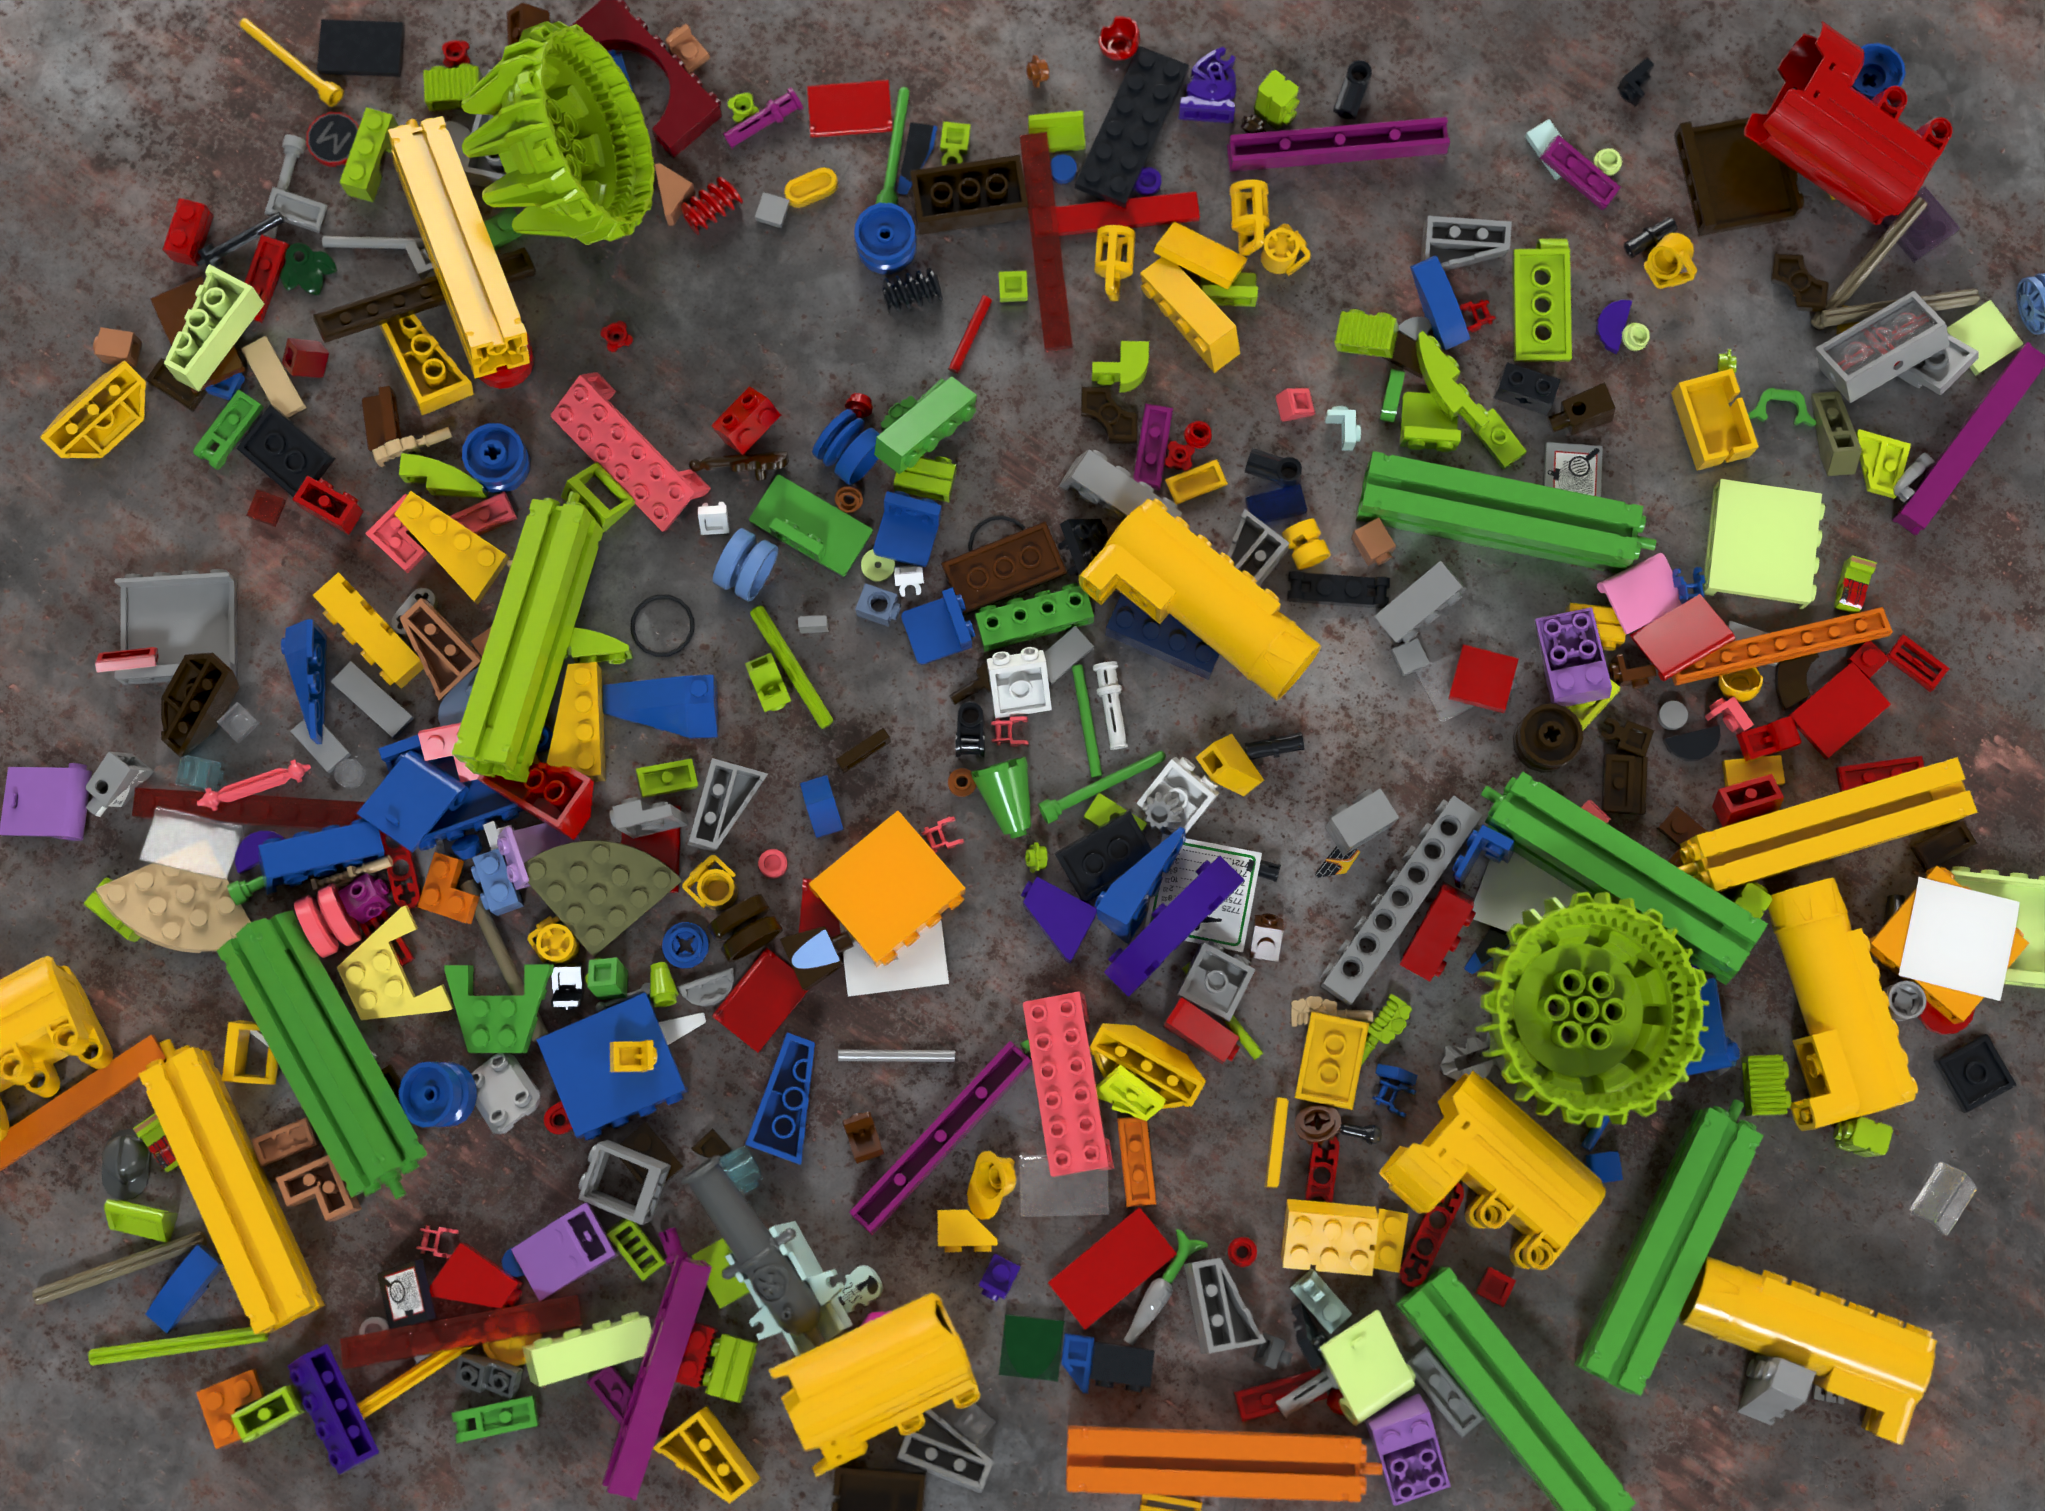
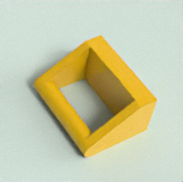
(236, 1056)

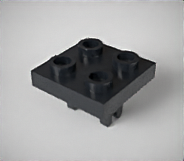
(1084, 540)

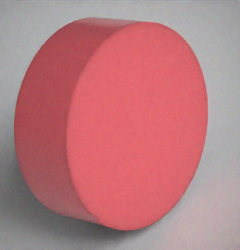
(773, 864)

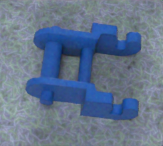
(1682, 585)
(1379, 1099)

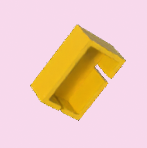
(1709, 424)
(1330, 1237)

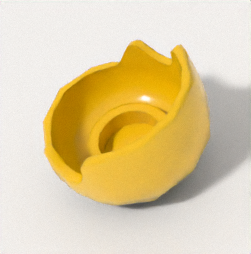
(1741, 684)

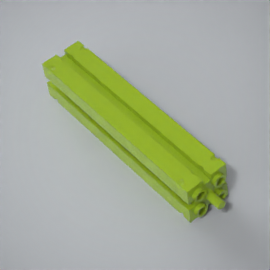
(528, 639)

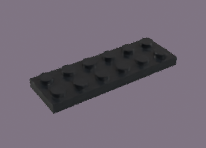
(1131, 126)

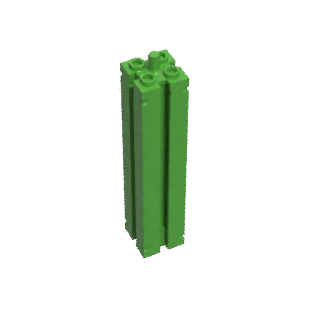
(1502, 513)
(1601, 859)
(322, 1054)
(1670, 1248)
(1511, 1397)

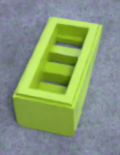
(626, 1253)

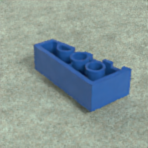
(318, 853)
(784, 1105)

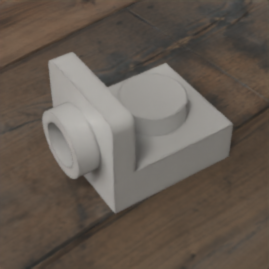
(420, 260)

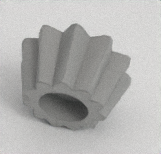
(1162, 811)

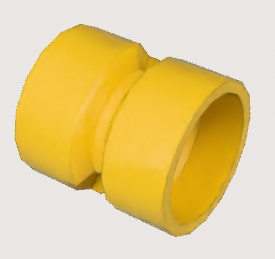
(1309, 553)

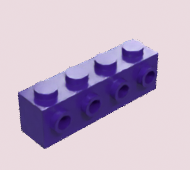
(332, 1409)

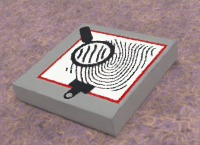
(1573, 467)

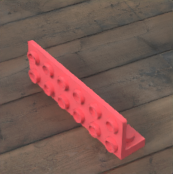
(625, 452)
(1066, 1084)

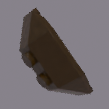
(196, 701)

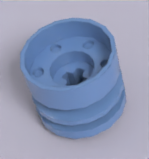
(2031, 302)

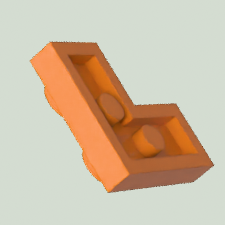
(440, 890)
(222, 1401)

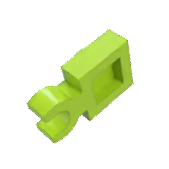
(954, 141)

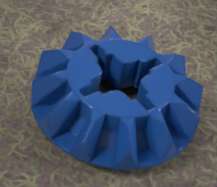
(685, 931)

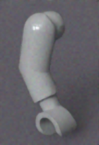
(1902, 487)

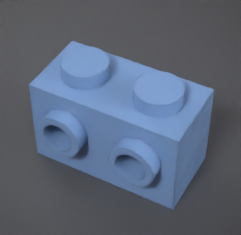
(499, 892)

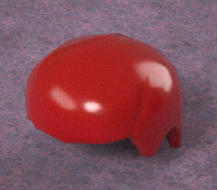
(1120, 39)

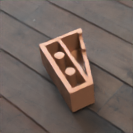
(439, 646)

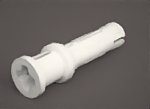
(1112, 689)

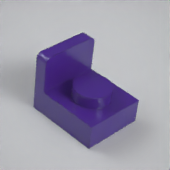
(998, 1277)

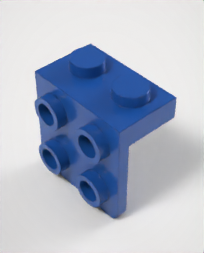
(907, 529)
(938, 628)

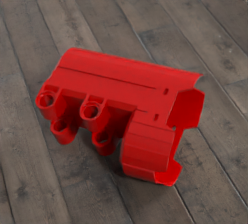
(1840, 136)

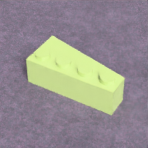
(212, 327)
(587, 1350)

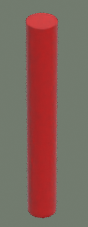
(970, 334)

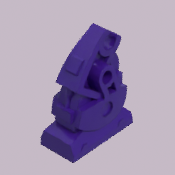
(1209, 93)

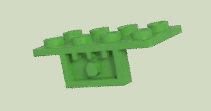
(811, 525)

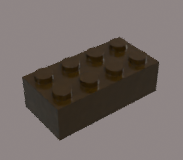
(969, 194)

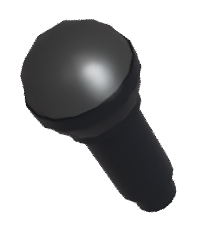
(1370, 1134)

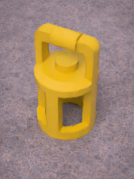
(1249, 224)
(1114, 268)

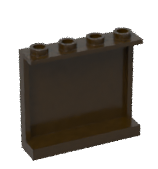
(1734, 179)

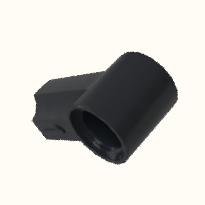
(1353, 90)
(1270, 467)

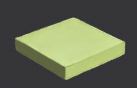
(1987, 333)

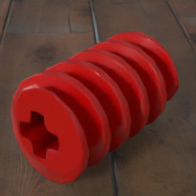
(709, 204)

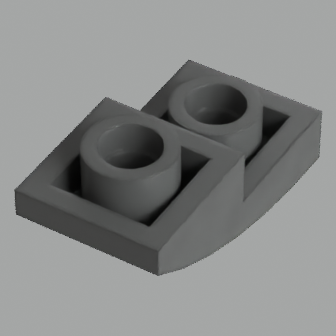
(490, 1374)

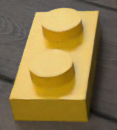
(1390, 1240)

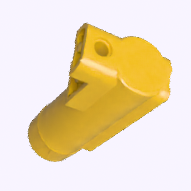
(1179, 574)
(1852, 1043)
(1844, 1345)

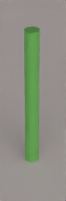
(1086, 720)

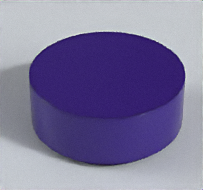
(1149, 182)

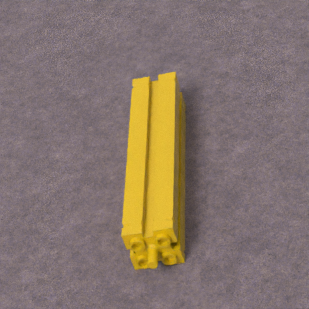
(459, 246)
(1828, 827)
(230, 1188)

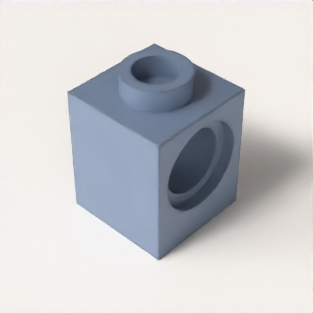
(869, 596)

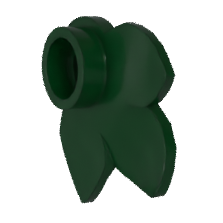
(307, 272)

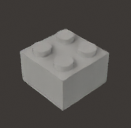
(1362, 821)

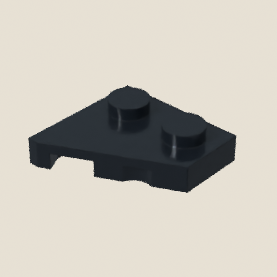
(1308, 1336)

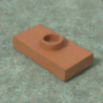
(284, 1142)

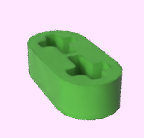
(1392, 395)

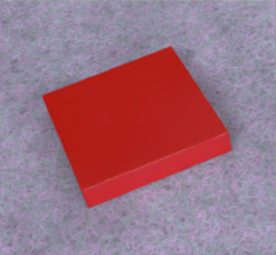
(1483, 678)

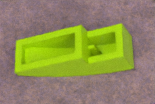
(439, 477)

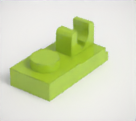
(666, 778)

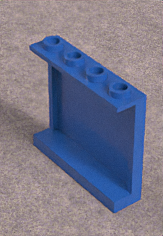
(479, 807)
(581, 1068)

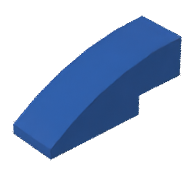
(1439, 303)
(184, 1287)

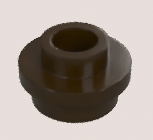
(1252, 124)

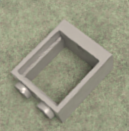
(651, 1190)

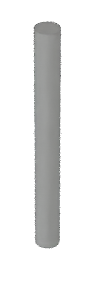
(370, 242)
(897, 1055)

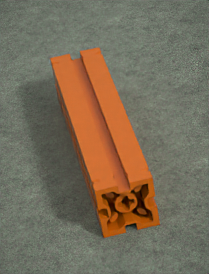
(1217, 1463)

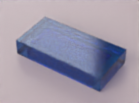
(1277, 504)

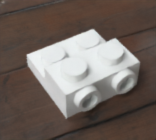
(1019, 683)
(1182, 782)

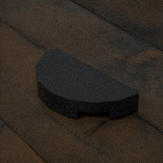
(1695, 744)

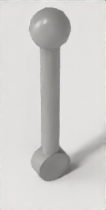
(600, 1006)

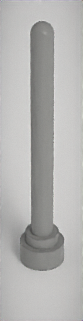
(293, 148)

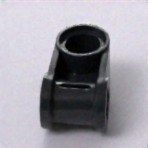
(970, 736)

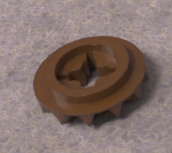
(1306, 1120)

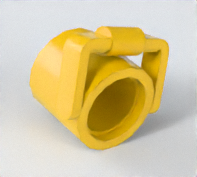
(1281, 250)
(1669, 259)
(714, 886)
(554, 942)

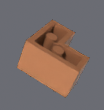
(322, 1182)

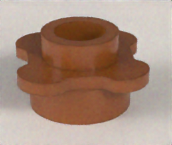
(1037, 70)

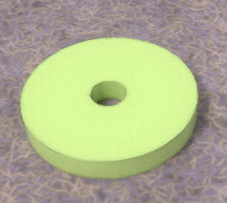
(877, 574)

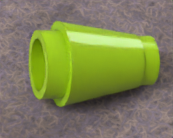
(662, 987)

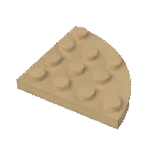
(175, 908)

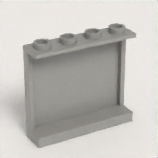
(178, 618)

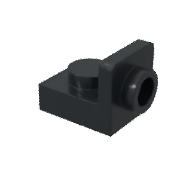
(1632, 82)

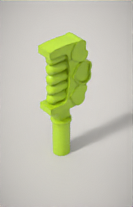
(1390, 1022)

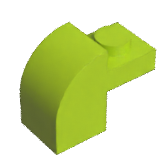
(1130, 369)
(768, 683)

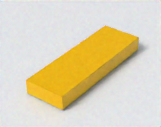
(1276, 1142)

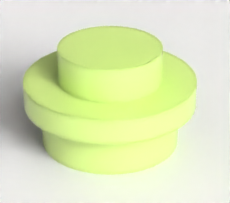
(1608, 161)
(1635, 336)

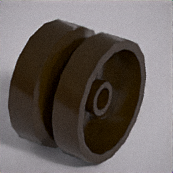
(1556, 723)
(745, 928)

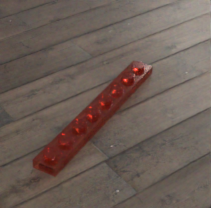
(1046, 241)
(251, 809)
(461, 1332)

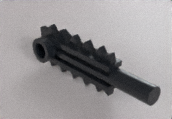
(213, 255)

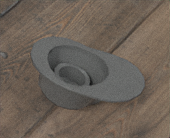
(125, 1165)

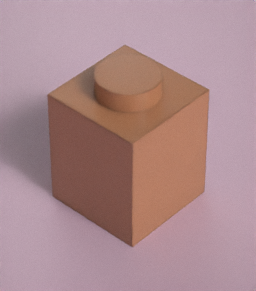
(116, 346)
(1374, 542)

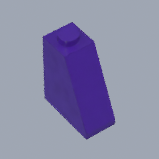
(1058, 915)

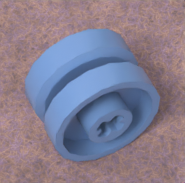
(745, 564)

